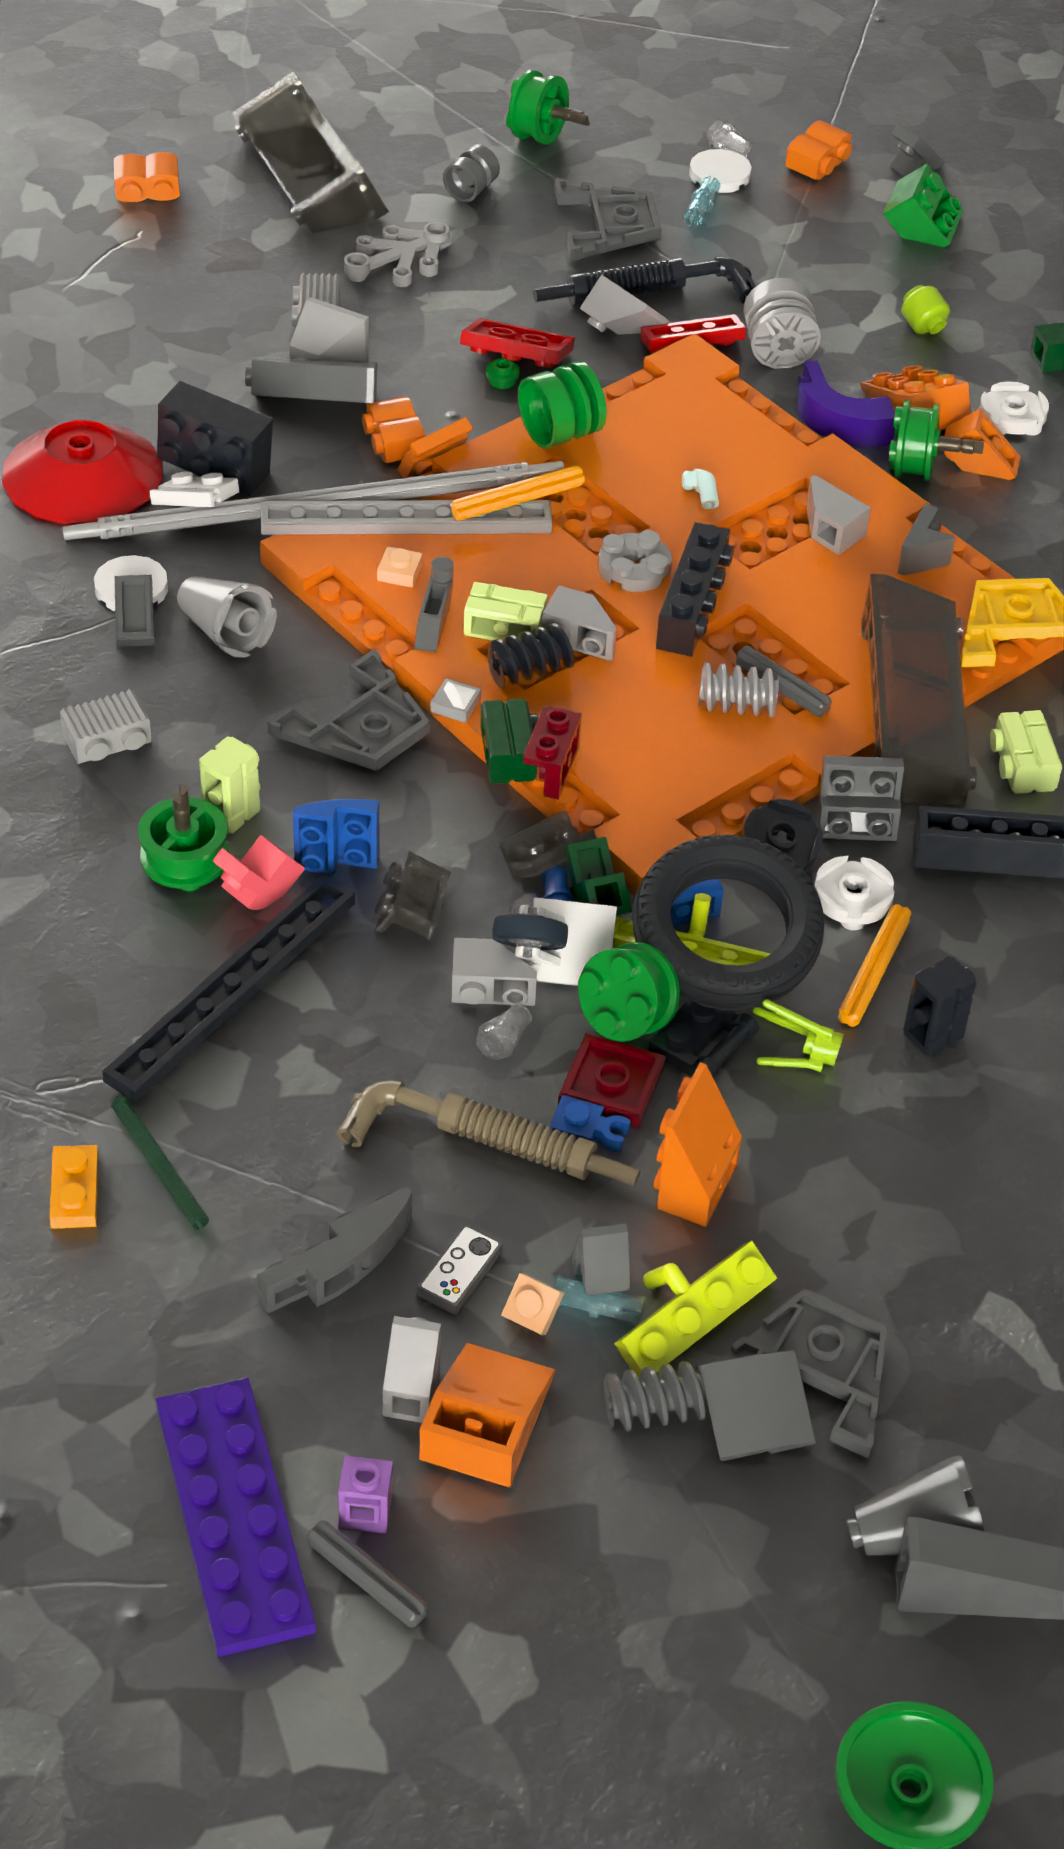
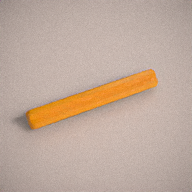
(517, 493)
(874, 965)

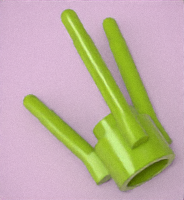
(821, 1042)

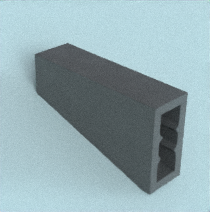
(313, 379)
(977, 1573)

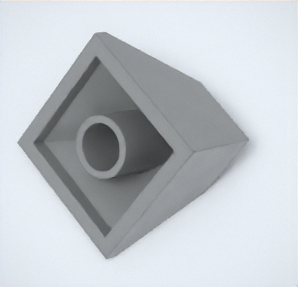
(618, 309)
(330, 333)

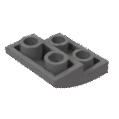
(860, 798)
(757, 1404)

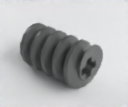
(654, 1394)

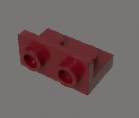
(554, 747)

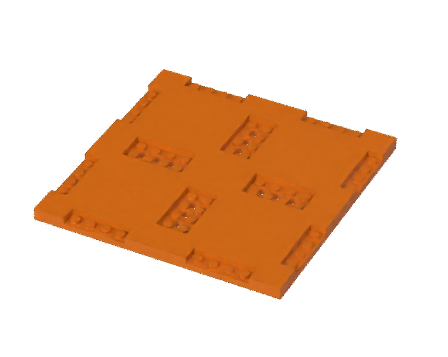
(647, 755)

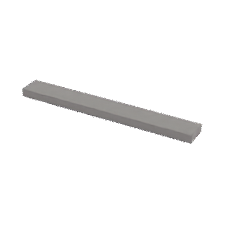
(399, 518)

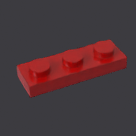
(714, 330)

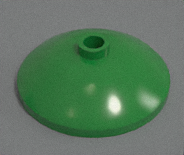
(918, 1750)

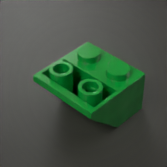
(923, 208)

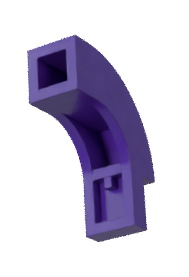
(851, 419)

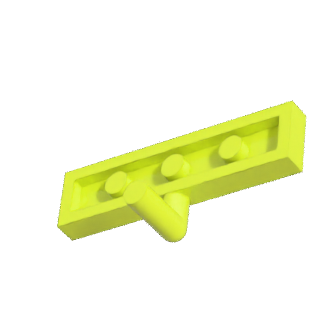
(706, 948)
(694, 1308)

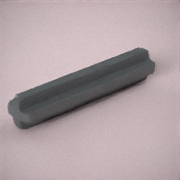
(789, 684)
(368, 1573)

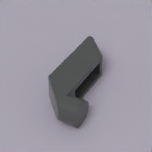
(435, 605)

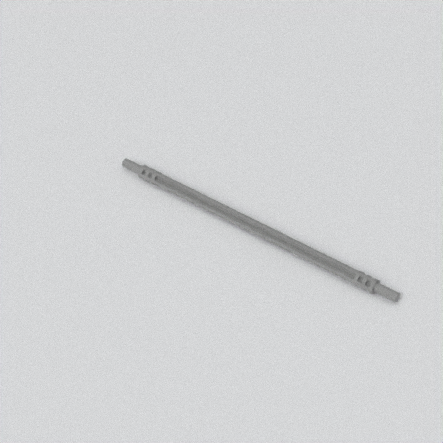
(250, 508)

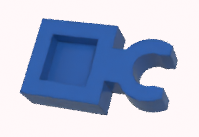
(587, 1122)

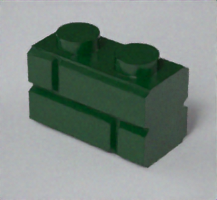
(505, 736)

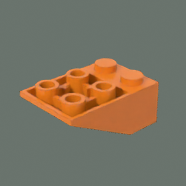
(923, 390)
(697, 1150)
(484, 1414)

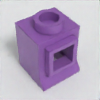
(367, 1485)

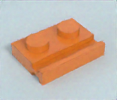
(419, 458)

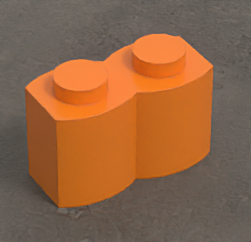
(819, 150)
(146, 177)
(392, 427)

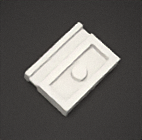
(194, 491)

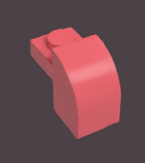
(260, 876)

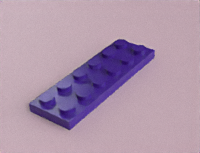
(234, 1517)

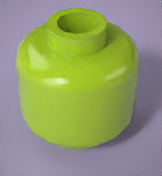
(925, 309)

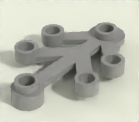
(433, 237)

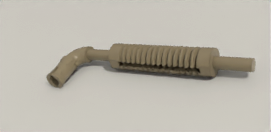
(488, 1126)

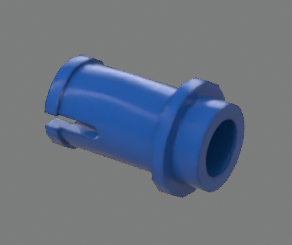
(556, 884)

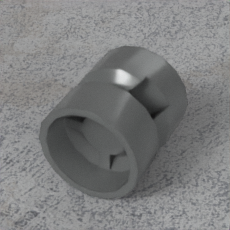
(471, 173)

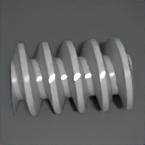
(739, 689)

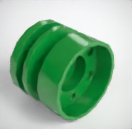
(562, 404)

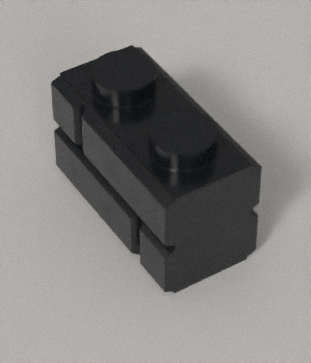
(939, 1005)

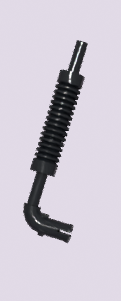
(650, 278)

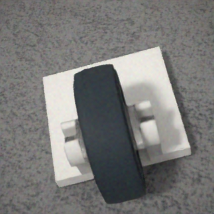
(557, 936)

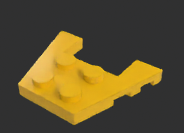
(1010, 611)

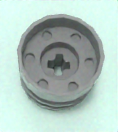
(781, 323)

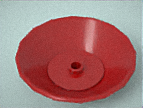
(82, 472)

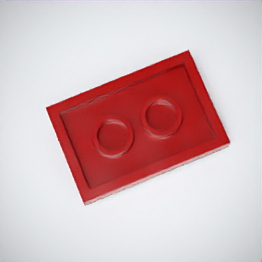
(517, 342)

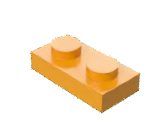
(74, 1186)

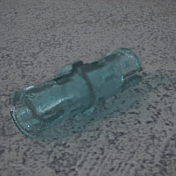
(702, 201)
(613, 1305)

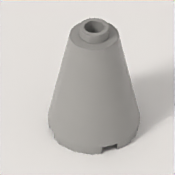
(229, 612)

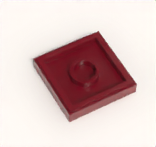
(614, 1077)

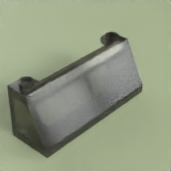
(308, 158)
(918, 689)

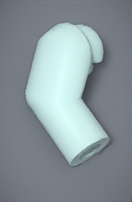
(705, 484)

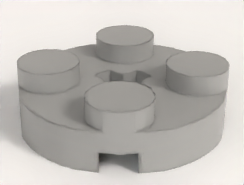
(620, 551)

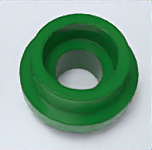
(502, 373)

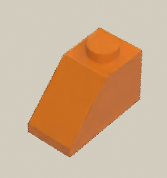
(998, 455)

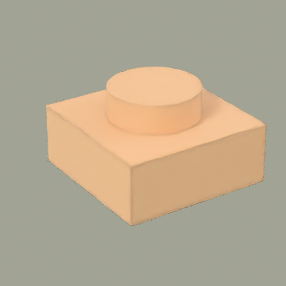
(399, 566)
(532, 1304)

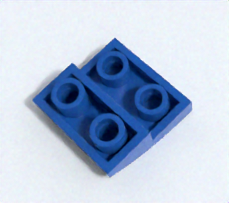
(336, 833)

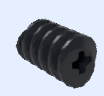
(529, 651)

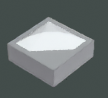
(455, 700)

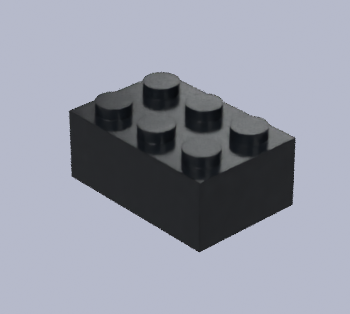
(214, 436)

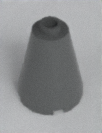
(933, 1494)

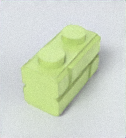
(502, 611)
(1026, 752)
(231, 781)

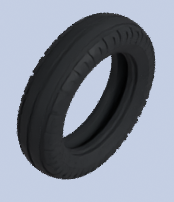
(745, 861)

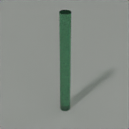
(160, 1163)

